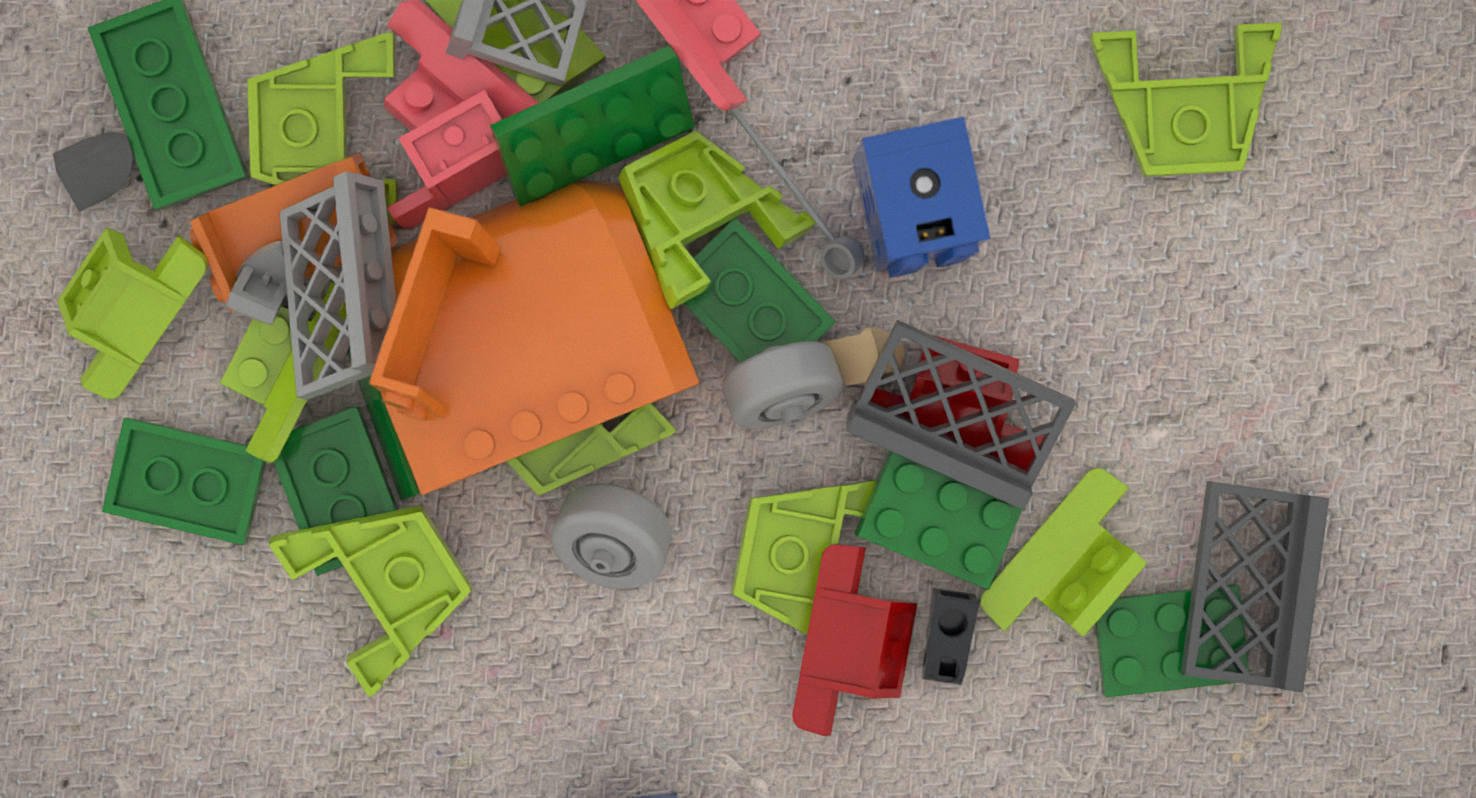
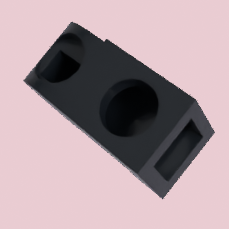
(949, 635)

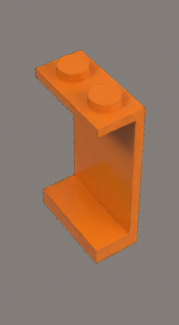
(245, 225)
(418, 304)

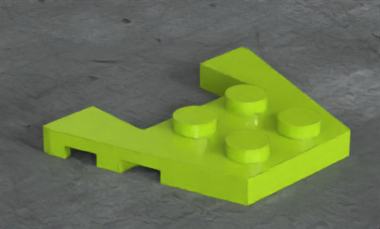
(301, 111)
(1190, 121)
(689, 192)
(590, 449)
(785, 547)
(399, 570)

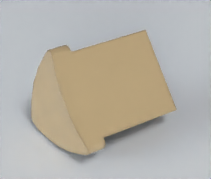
(859, 353)

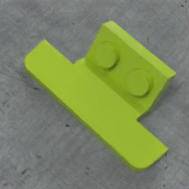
(125, 306)
(266, 374)
(1069, 561)

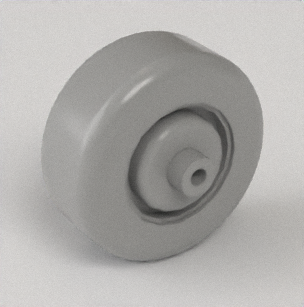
(782, 385)
(611, 536)

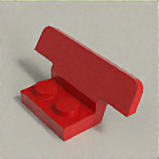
(966, 402)
(851, 642)

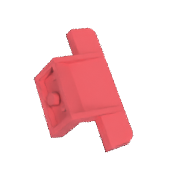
(705, 38)
(442, 78)
(453, 158)

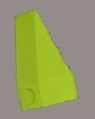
(583, 60)

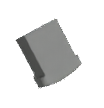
(260, 284)

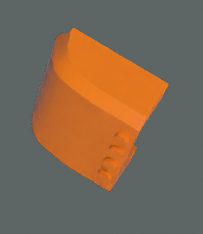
(544, 339)

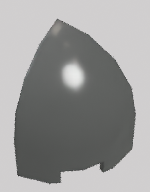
(94, 168)

